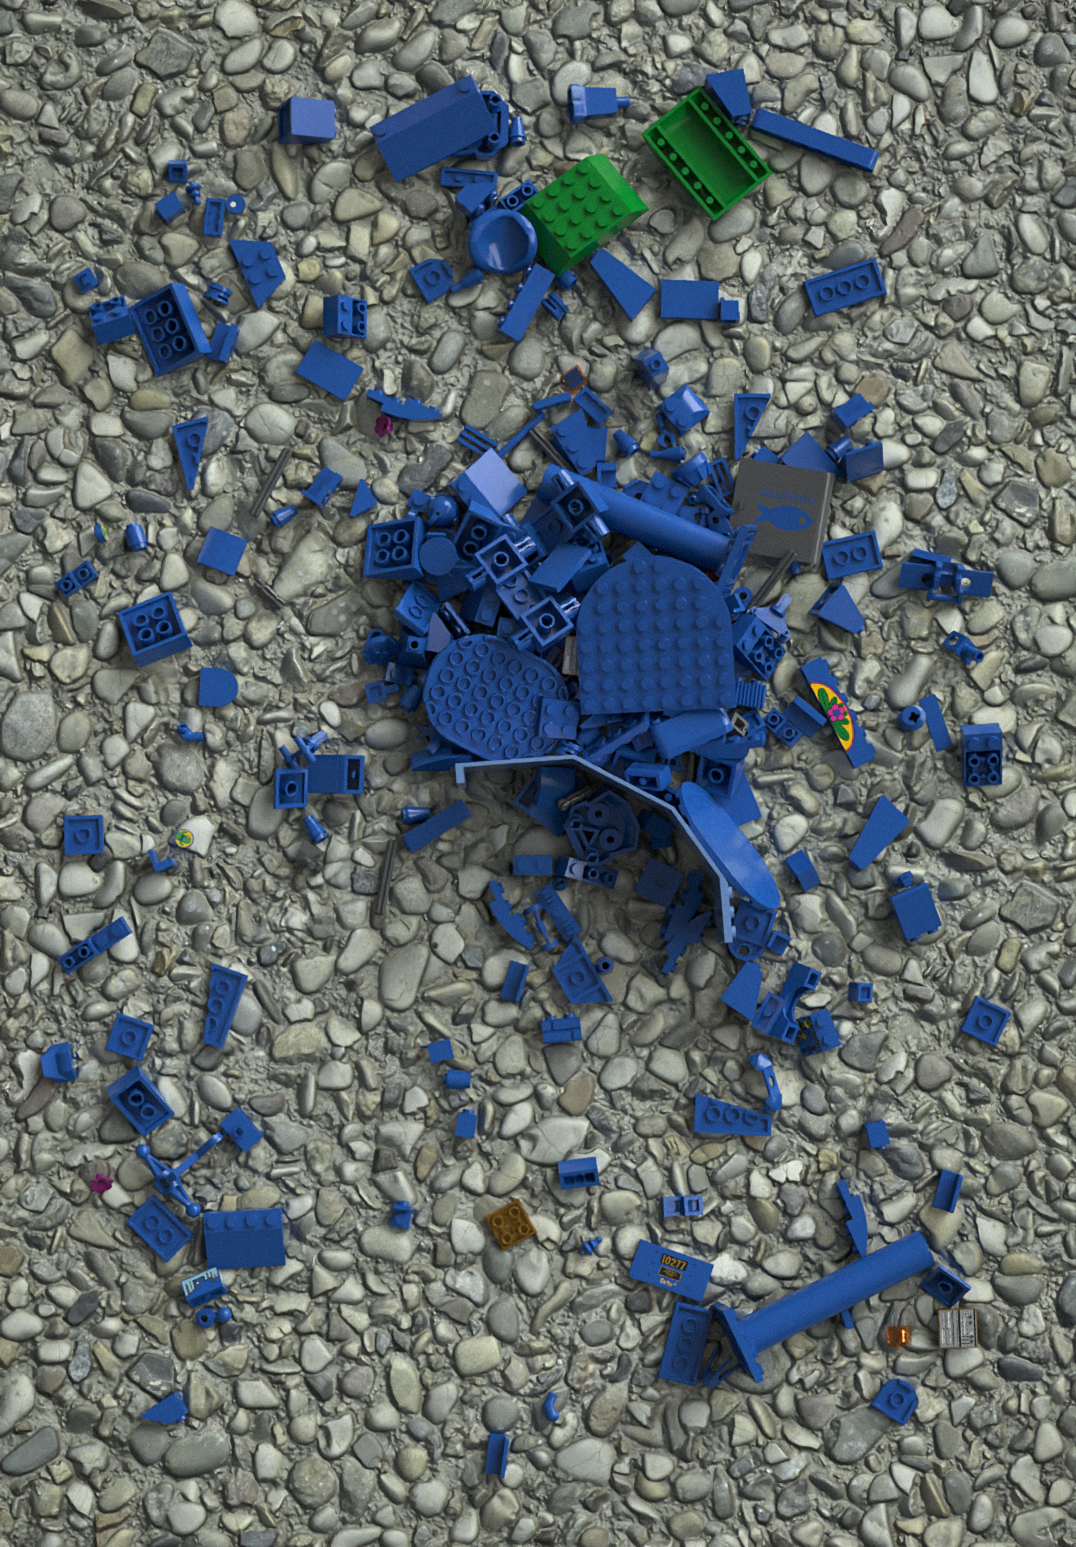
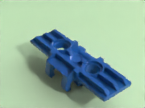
(946, 574)

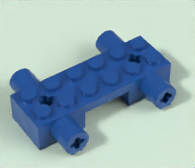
(569, 513)
(524, 602)

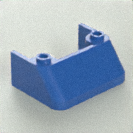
(687, 730)

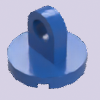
(380, 649)

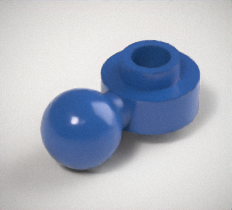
(223, 1315)

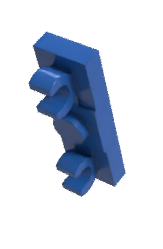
(558, 912)

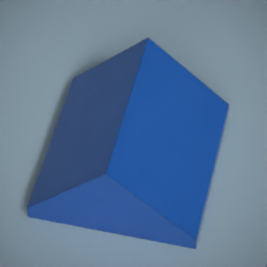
(290, 787)
(944, 1285)

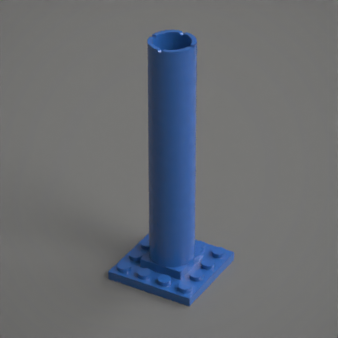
(667, 531)
(820, 1300)

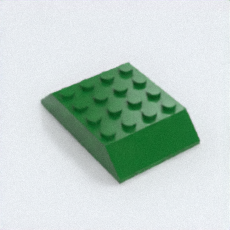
(705, 154)
(581, 212)

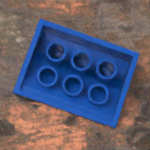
(170, 329)
(244, 1238)

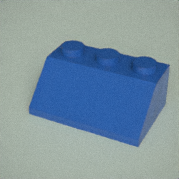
(475, 532)

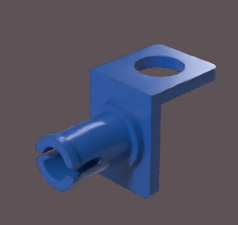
(964, 648)

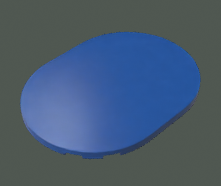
(491, 697)
(728, 847)

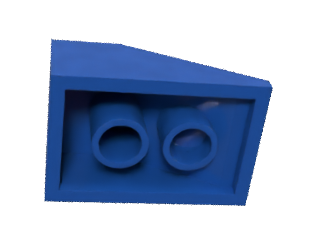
(140, 1100)

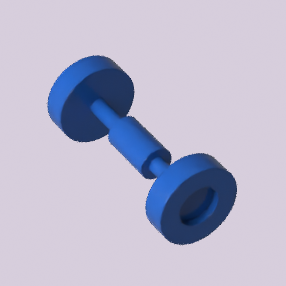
(541, 927)

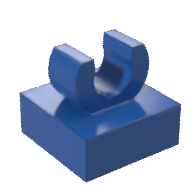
(86, 281)

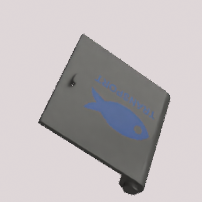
(786, 505)

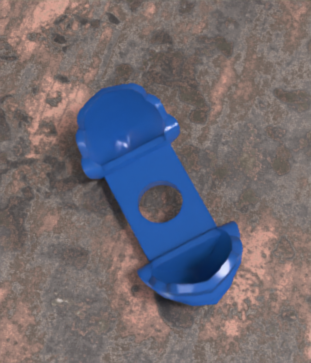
(764, 1064)

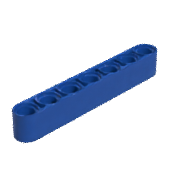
(814, 140)

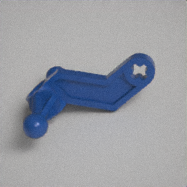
(169, 1179)

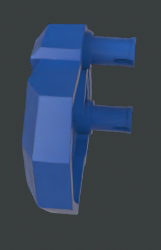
(491, 145)
(615, 821)

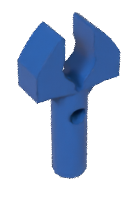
(663, 430)

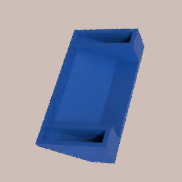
(433, 128)

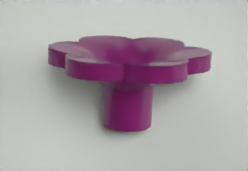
(383, 425)
(101, 1183)

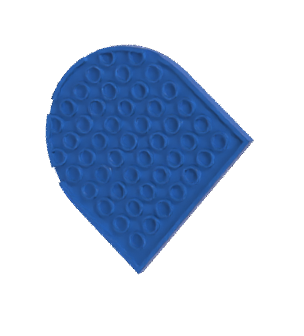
(654, 640)

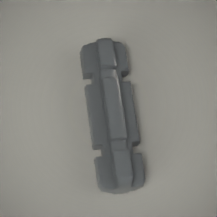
(269, 593)
(574, 797)

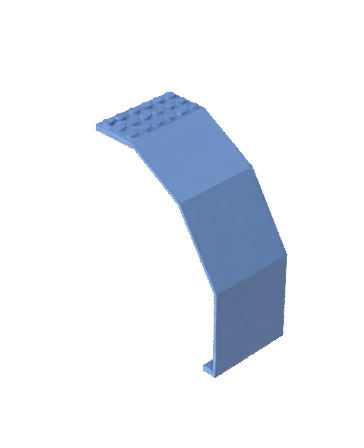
(721, 891)

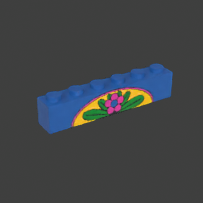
(838, 715)

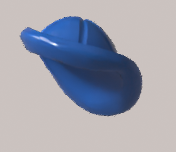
(502, 242)

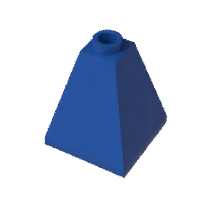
(838, 609)
(410, 657)

